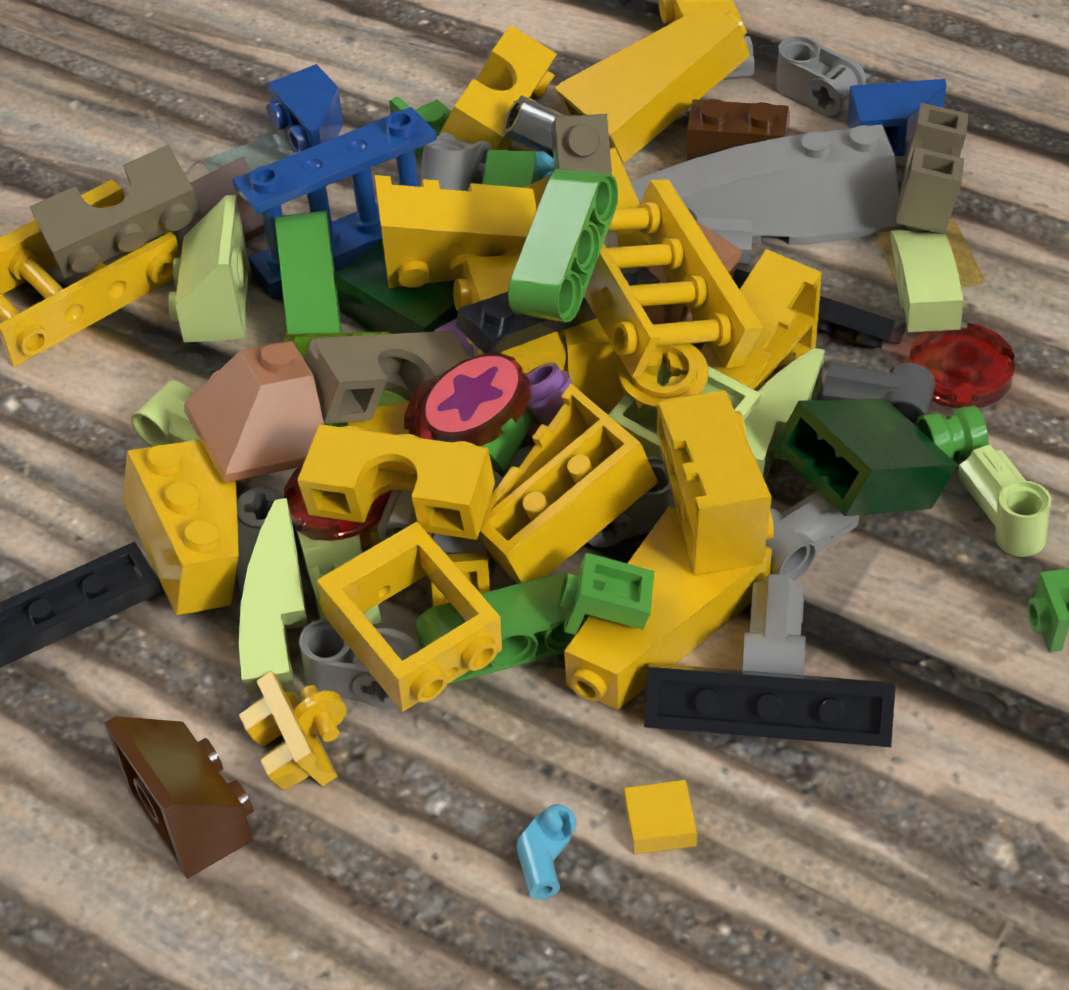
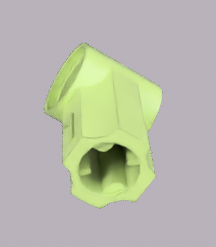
(163, 416)
(1012, 504)

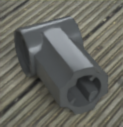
(531, 124)
(906, 386)

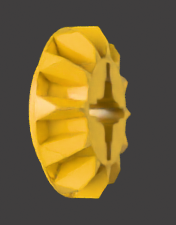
(686, 370)

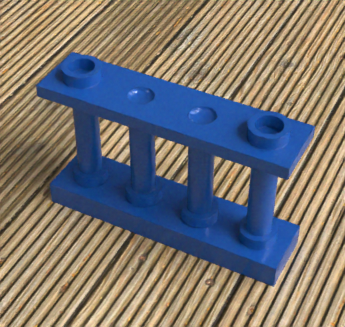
(322, 165)

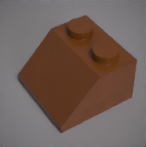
(724, 125)
(181, 790)

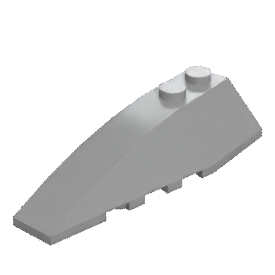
(795, 185)

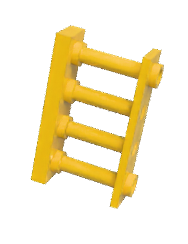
(697, 281)
(70, 310)

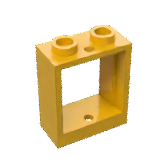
(383, 573)

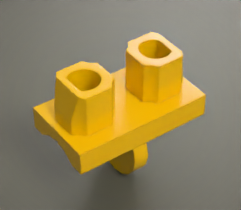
(300, 725)

